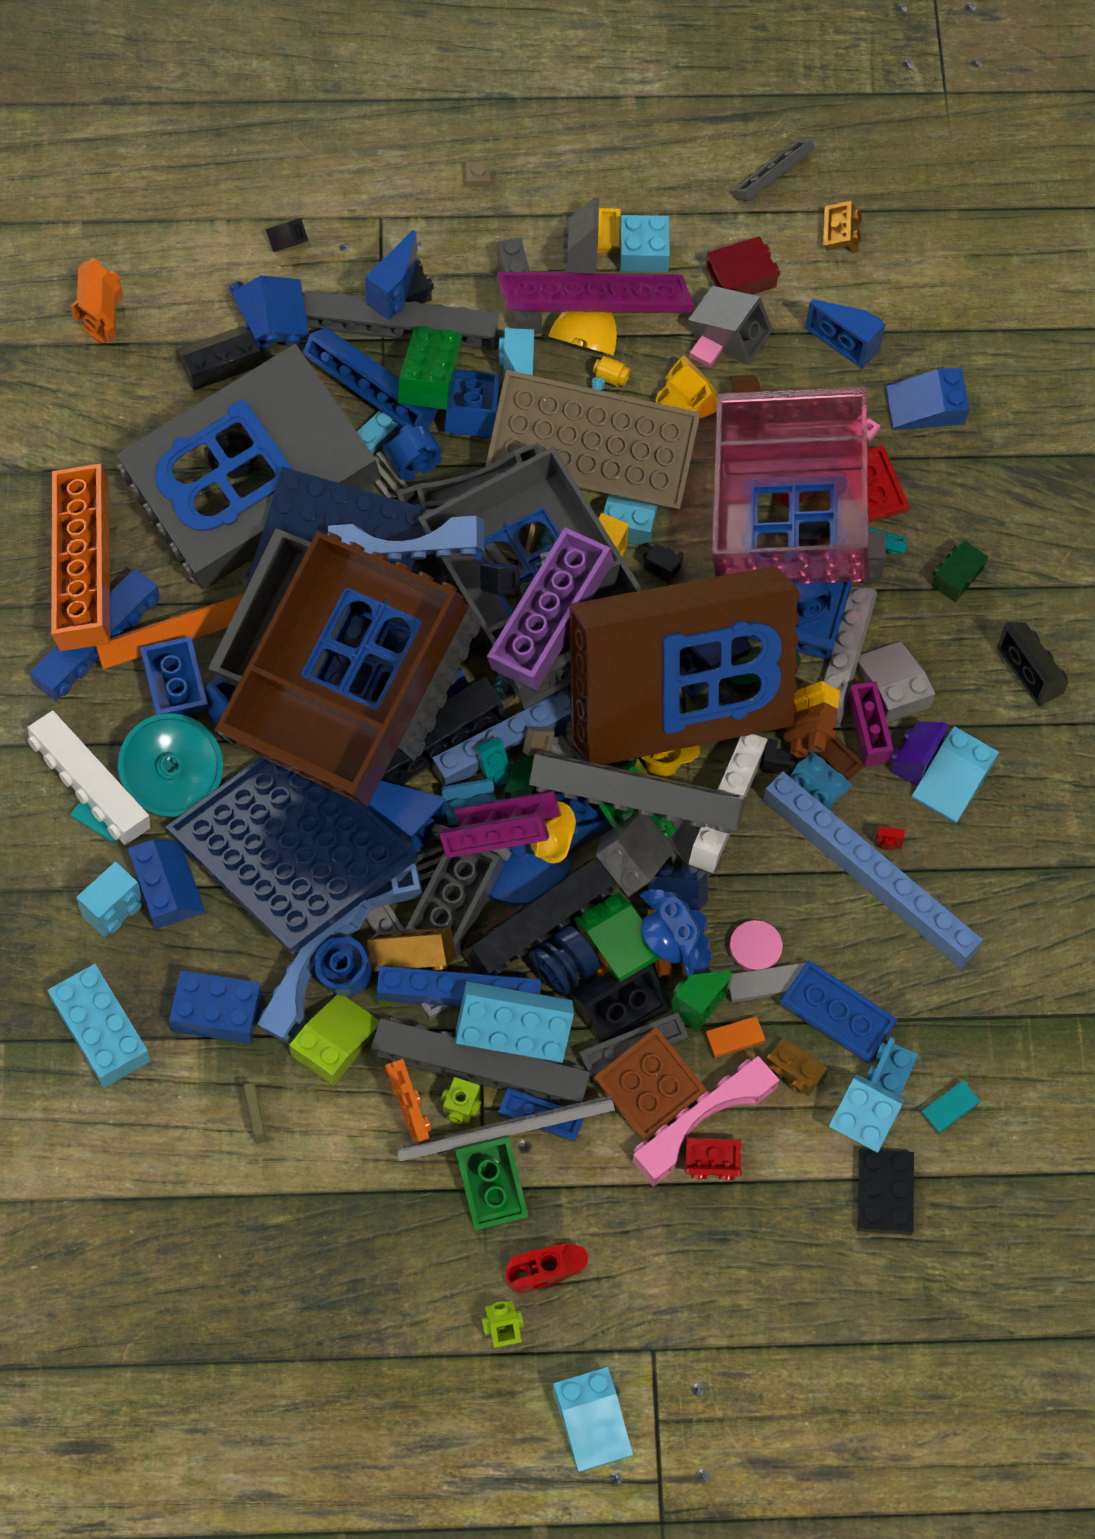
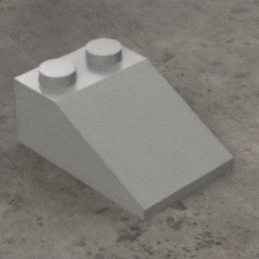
(899, 679)

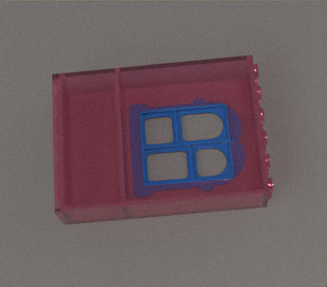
(792, 447)

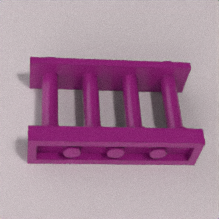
(500, 824)

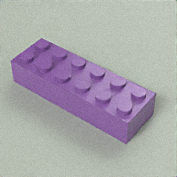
(543, 615)

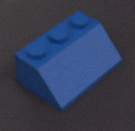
(174, 677)
(166, 882)

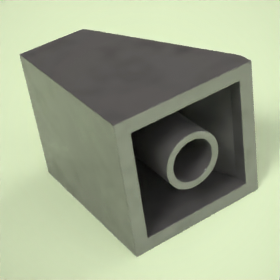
(634, 851)

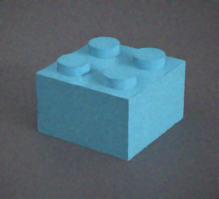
(644, 243)
(110, 900)
(867, 1113)

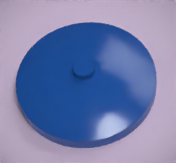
(526, 876)

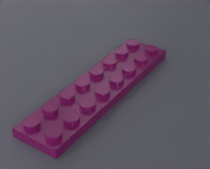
(594, 292)

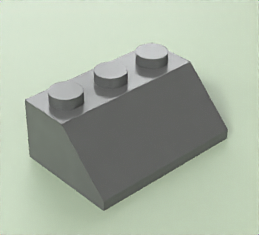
(581, 239)

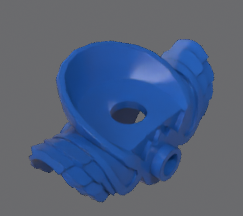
(676, 931)

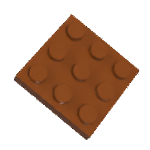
(650, 1084)

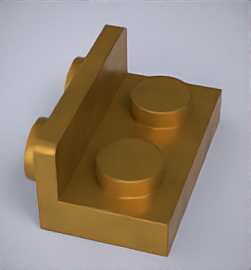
(842, 226)
(795, 1067)

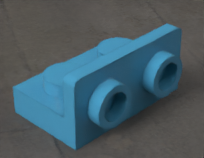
(466, 795)
(893, 1067)

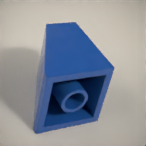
(274, 309)
(408, 812)

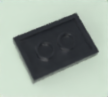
(885, 1191)

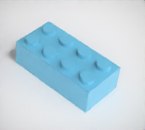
(514, 1022)
(99, 1025)

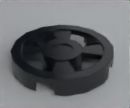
(227, 443)

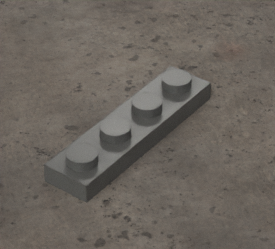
(768, 173)
(603, 1054)

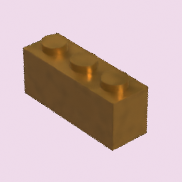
(412, 949)

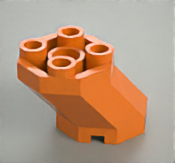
(97, 300)

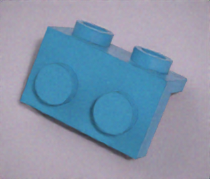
(820, 780)

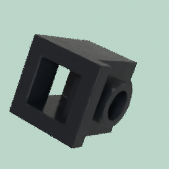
(662, 562)

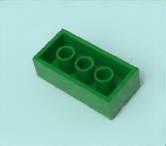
(430, 367)

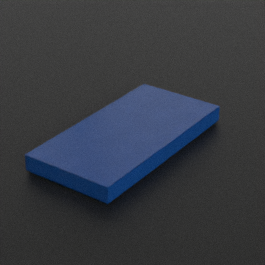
(838, 1011)

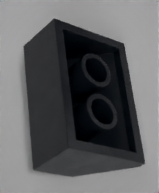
(220, 357)
(1031, 662)
(620, 1007)

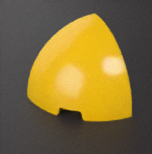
(586, 329)
(688, 389)

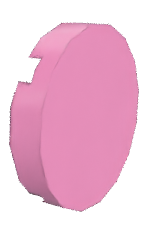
(755, 945)

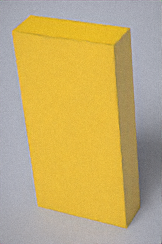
(609, 230)

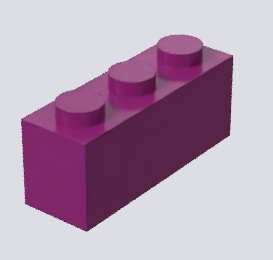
(870, 724)

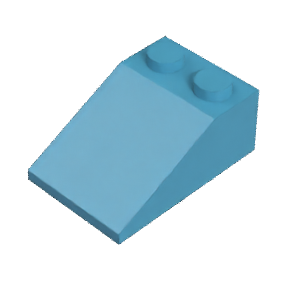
(517, 350)
(955, 774)
(592, 1419)

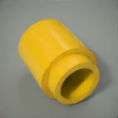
(611, 371)

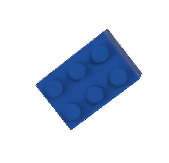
(215, 1007)

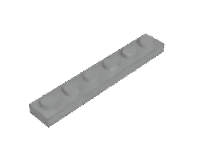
(850, 643)

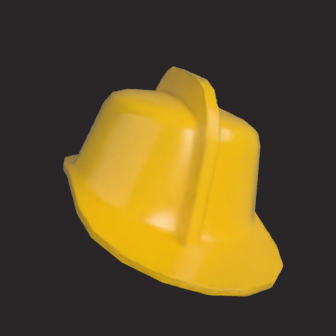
(668, 762)
(560, 836)

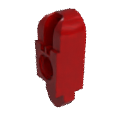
(568, 1258)

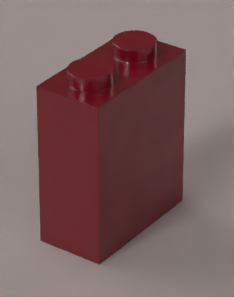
(743, 267)

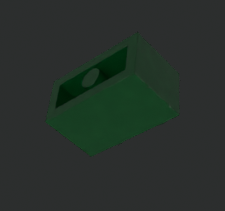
(959, 570)

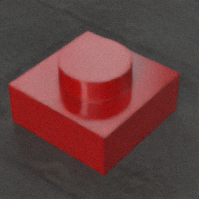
(889, 838)

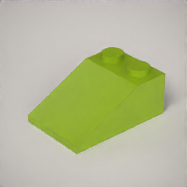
(334, 1038)

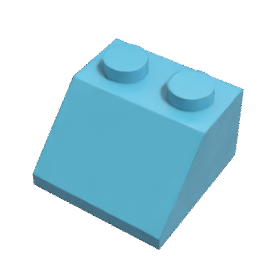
(637, 514)

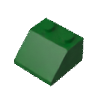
(700, 997)

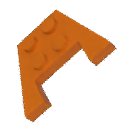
(408, 1100)

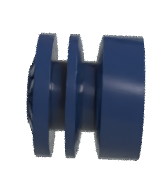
(565, 960)

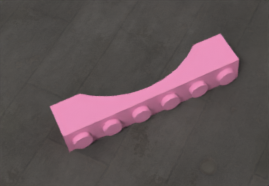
(746, 1087)

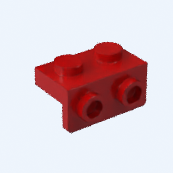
(713, 1157)

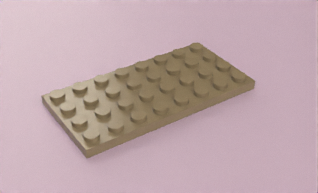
(602, 437)

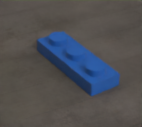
(520, 1104)

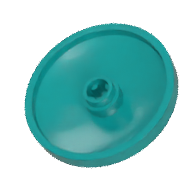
(169, 764)

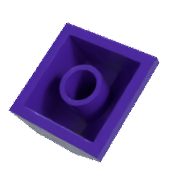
(919, 750)

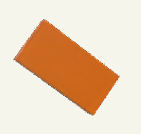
(735, 1037)

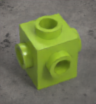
(461, 1101)
(503, 1324)

